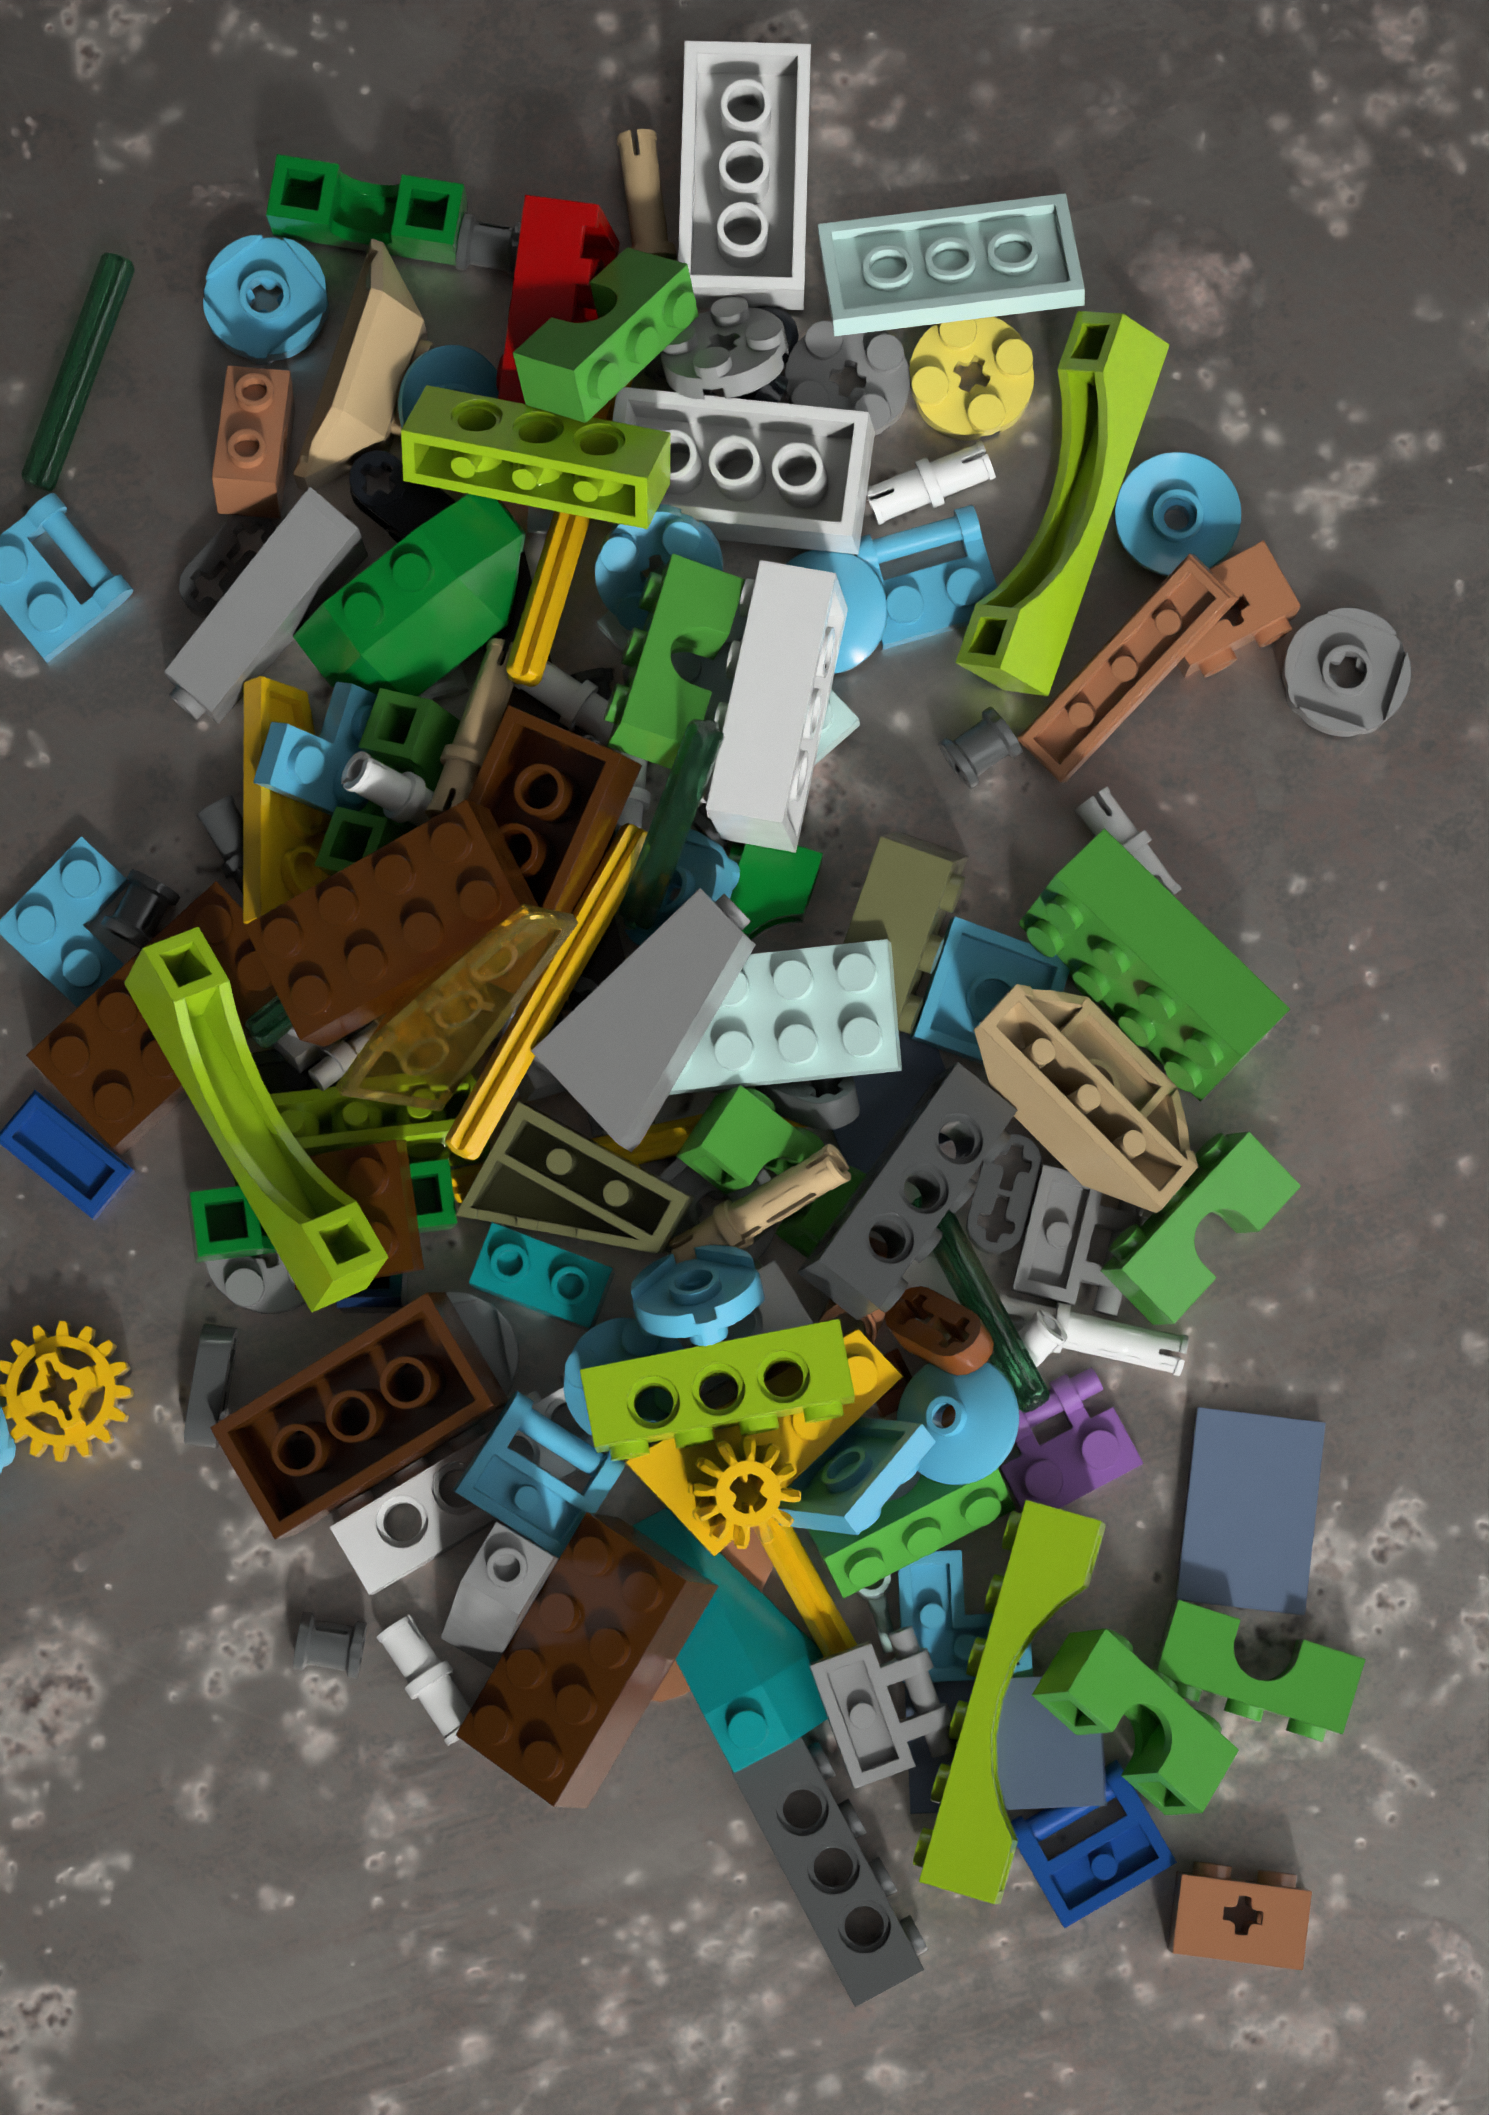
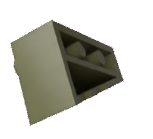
(906, 902)
(573, 1187)

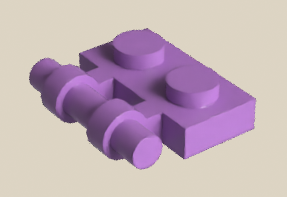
(1076, 1460)

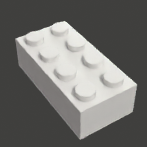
(745, 171)
(762, 466)
(775, 704)

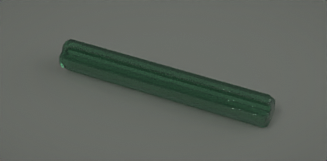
(78, 371)
(671, 823)
(978, 1294)

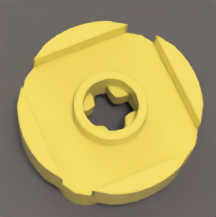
(984, 409)

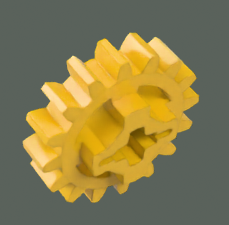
(89, 1380)

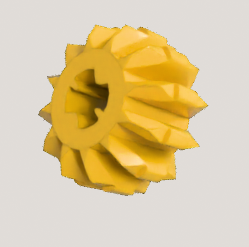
(766, 1485)

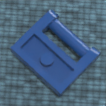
(1101, 1863)

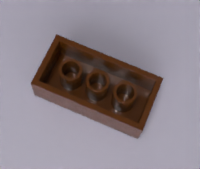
(553, 803)
(388, 922)
(108, 1056)
(359, 1414)
(586, 1661)

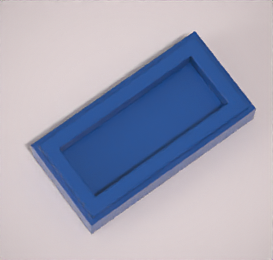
(65, 1155)

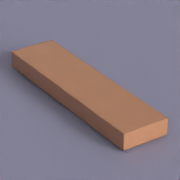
(1127, 668)

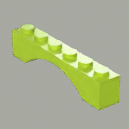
(1105, 394)
(304, 1214)
(972, 1833)

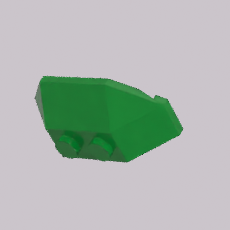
(421, 602)

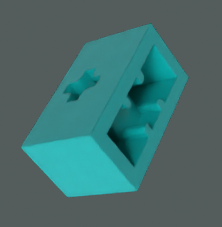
(541, 1277)

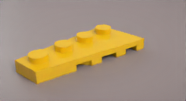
(278, 832)
(671, 1469)

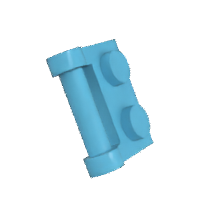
(34, 592)
(936, 596)
(524, 1492)

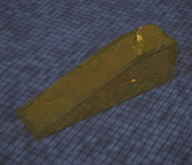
(455, 1013)

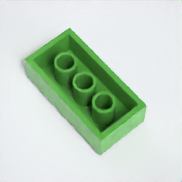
(1152, 965)

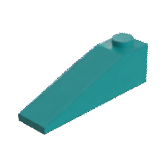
(742, 1656)

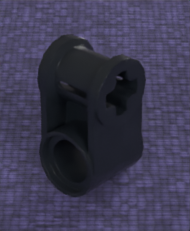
(406, 504)

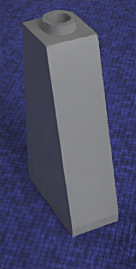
(266, 606)
(647, 1017)
(497, 1594)

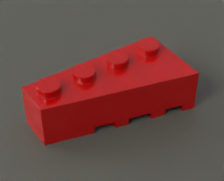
(557, 257)

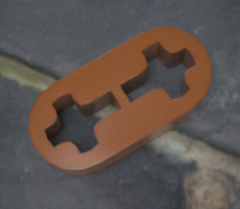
(946, 1321)

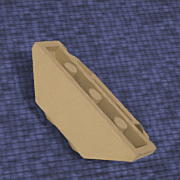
(364, 378)
(1088, 1094)

